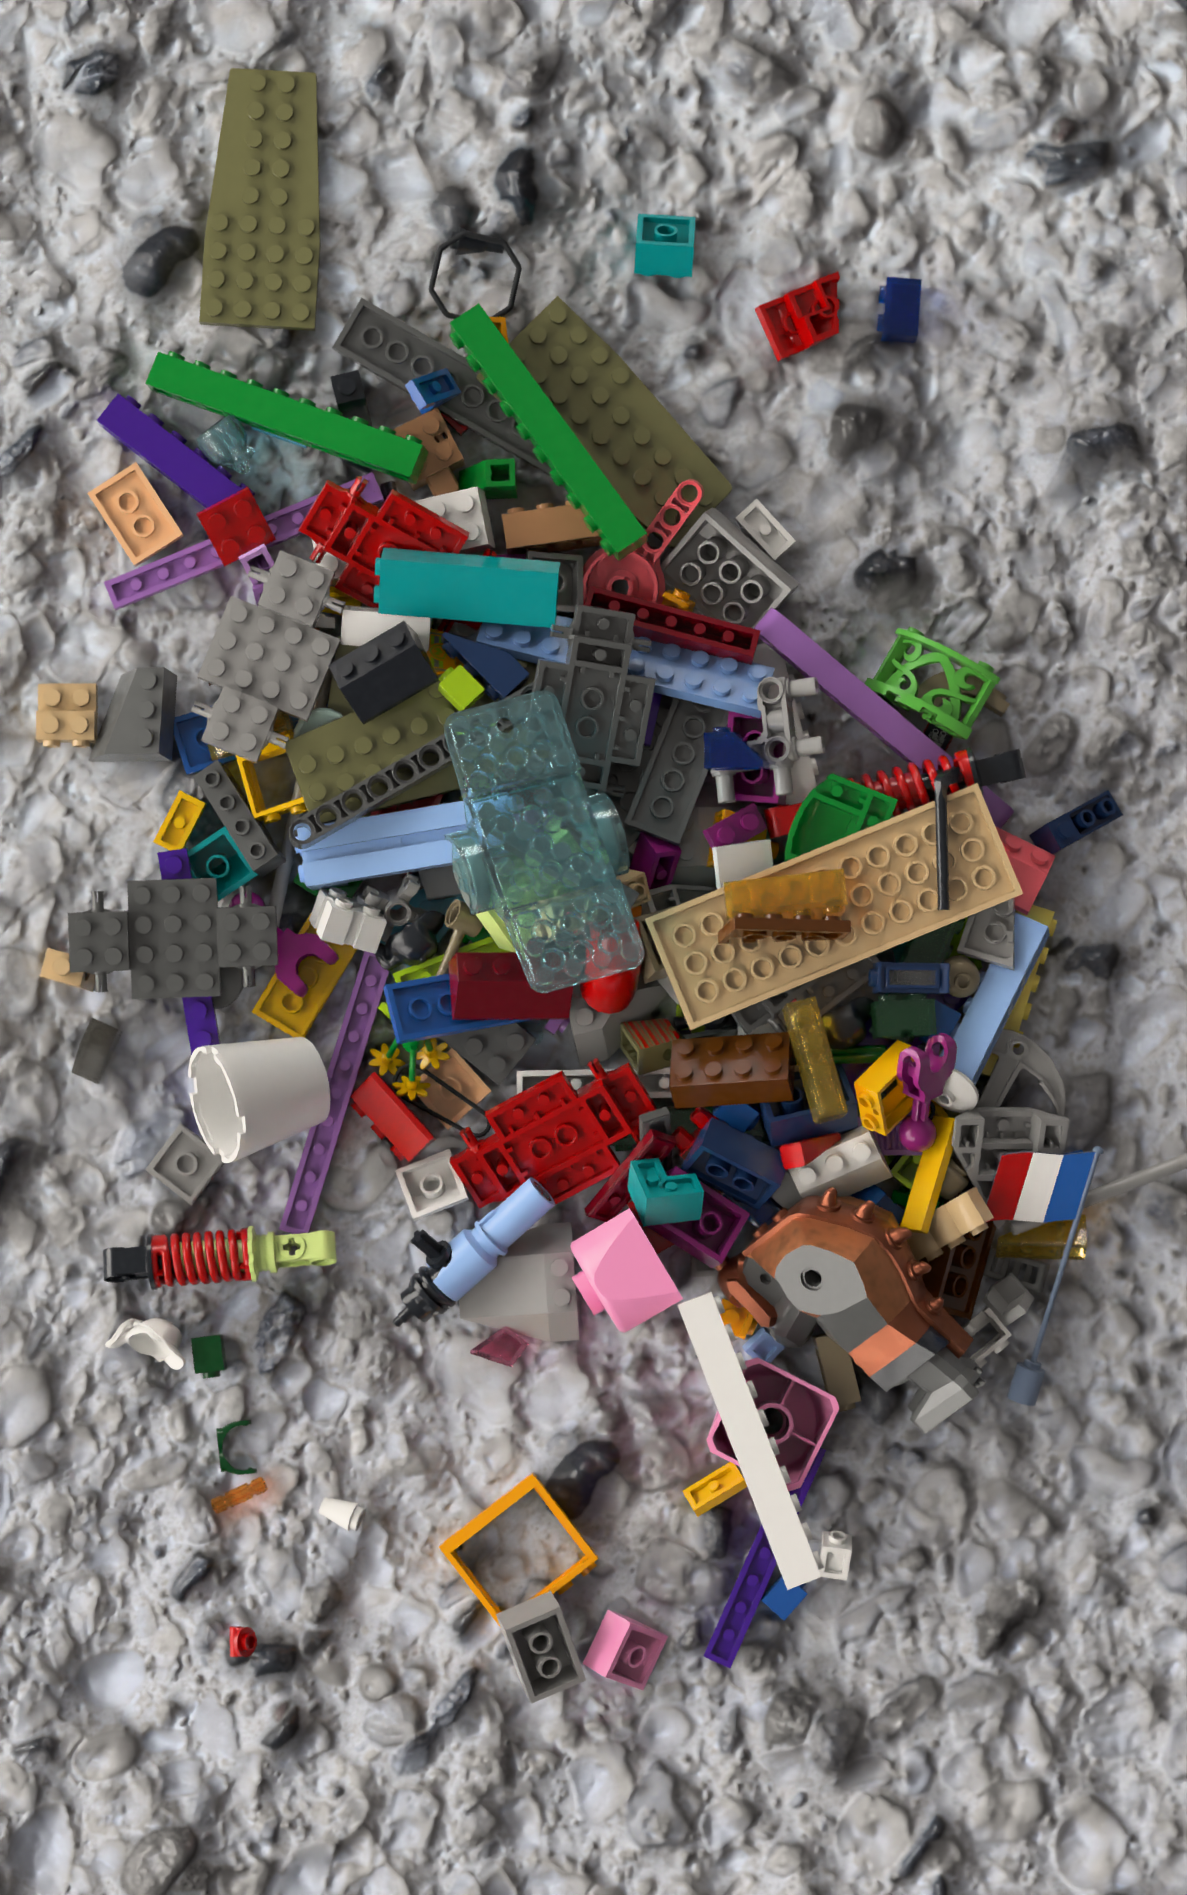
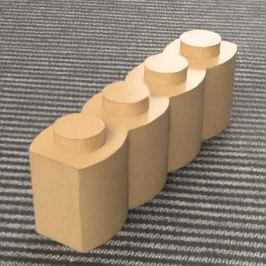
(950, 1223)

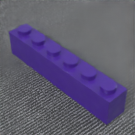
(167, 452)

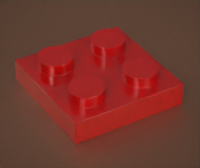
(235, 526)

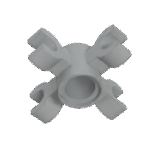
(394, 897)

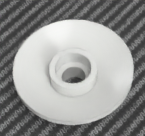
(958, 1093)

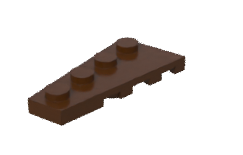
(784, 929)

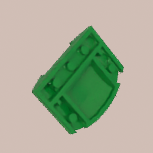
(834, 812)

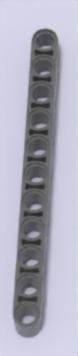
(386, 776)

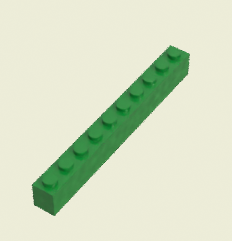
(287, 417)
(548, 432)

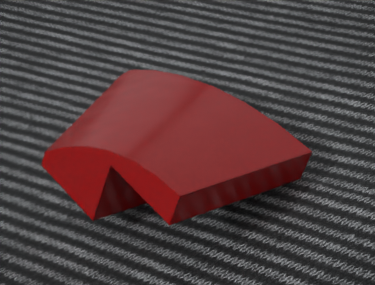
(801, 317)

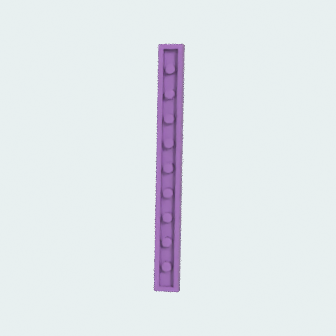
(203, 557)
(342, 1079)

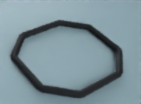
(480, 237)

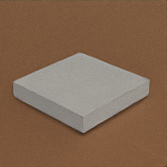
(185, 1164)

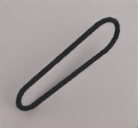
(477, 1135)

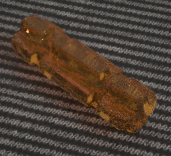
(239, 1495)

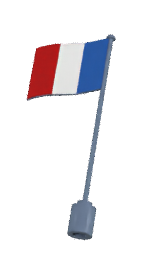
(1041, 1190)

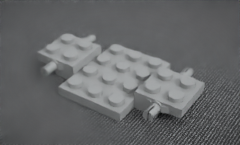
(269, 657)

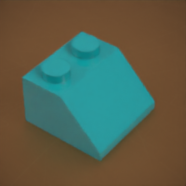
(664, 245)
(220, 859)

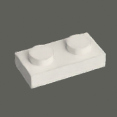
(765, 530)

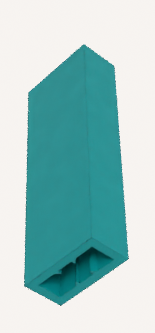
(467, 587)

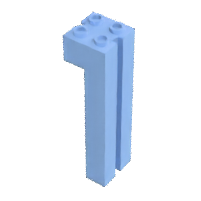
(381, 846)

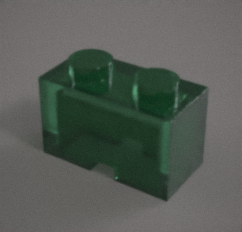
(897, 1016)

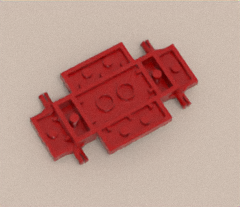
(357, 534)
(554, 1136)

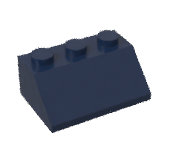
(793, 1119)
(735, 1163)

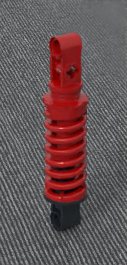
(917, 789)

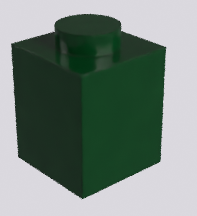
(209, 1355)

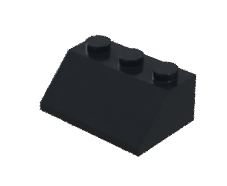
(384, 672)

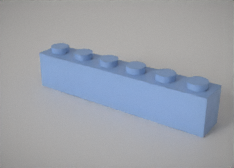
(995, 999)

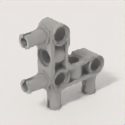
(777, 728)

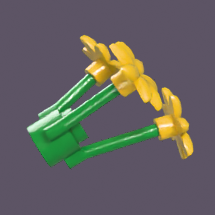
(410, 1085)

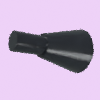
(470, 245)

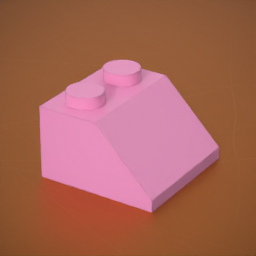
(625, 1650)

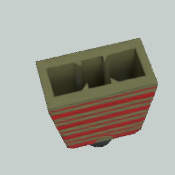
(649, 1043)

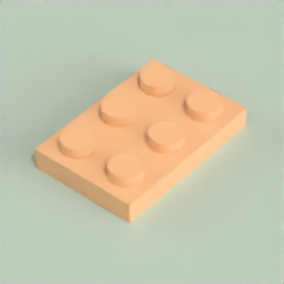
(135, 514)

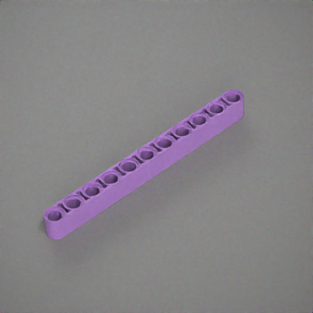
(860, 700)

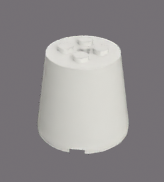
(257, 1093)

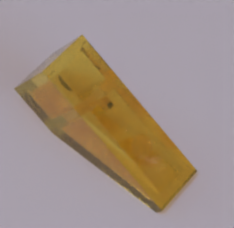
(1044, 1242)

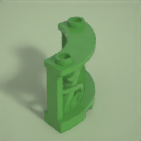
(891, 676)

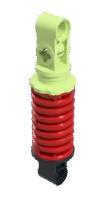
(207, 1260)

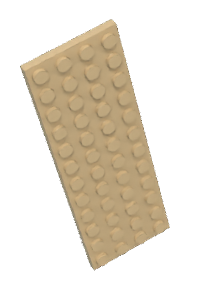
(889, 899)

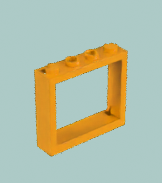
(559, 1584)

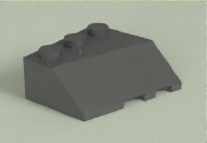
(139, 718)

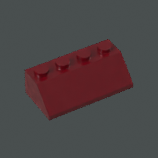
(497, 989)

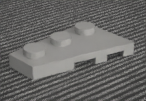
(990, 935)

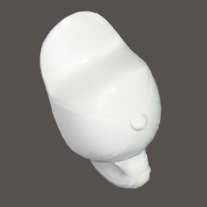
(151, 1337)

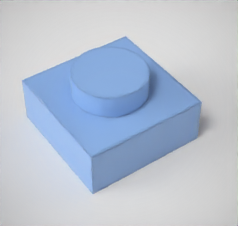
(763, 1346)

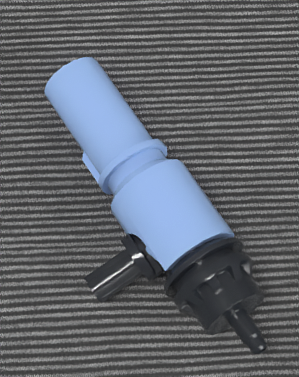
(471, 1254)

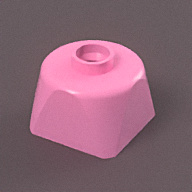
(622, 1273)
(805, 1413)

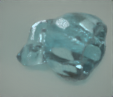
(227, 444)

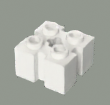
(347, 920)

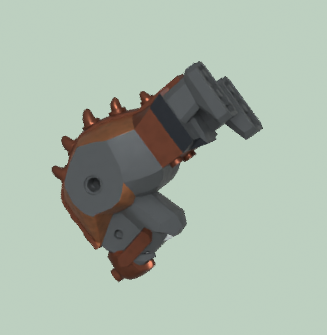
(856, 1278)

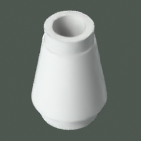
(344, 1513)

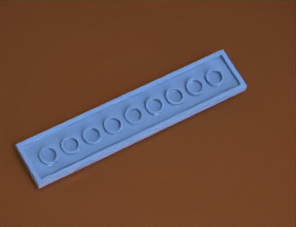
(677, 670)

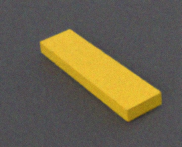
(929, 1178)

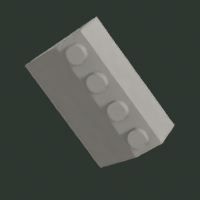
(726, 572)

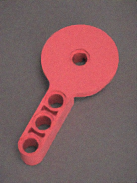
(642, 566)

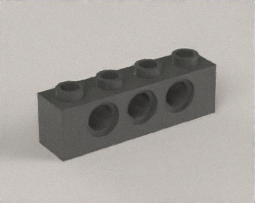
(235, 813)

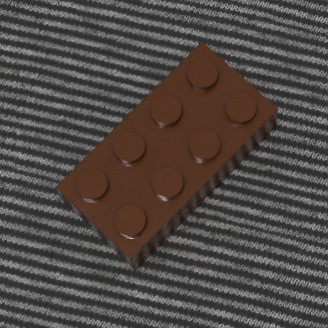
(732, 1070)

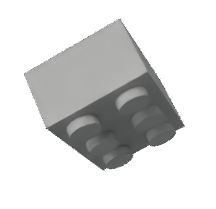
(541, 1647)

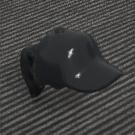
(413, 944)
(846, 1024)

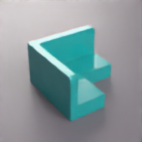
(663, 1197)

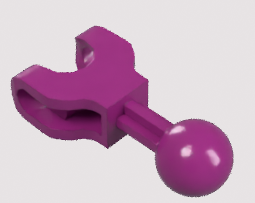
(292, 950)
(923, 1082)

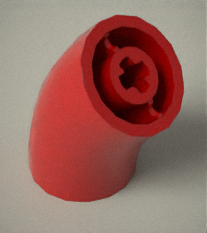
(612, 992)

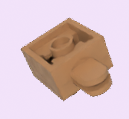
(443, 453)

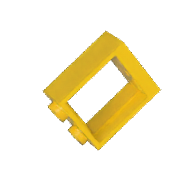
(254, 792)
(885, 1113)

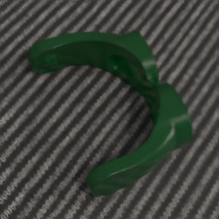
(225, 1466)

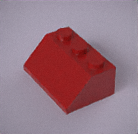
(391, 1118)

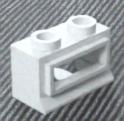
(996, 1344)

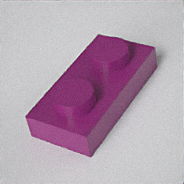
(736, 827)

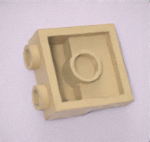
(67, 714)

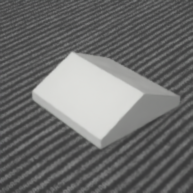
(431, 1185)

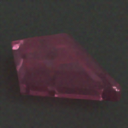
(501, 1347)

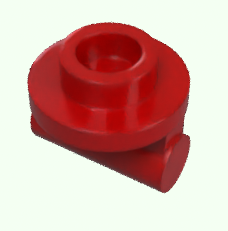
(242, 1641)

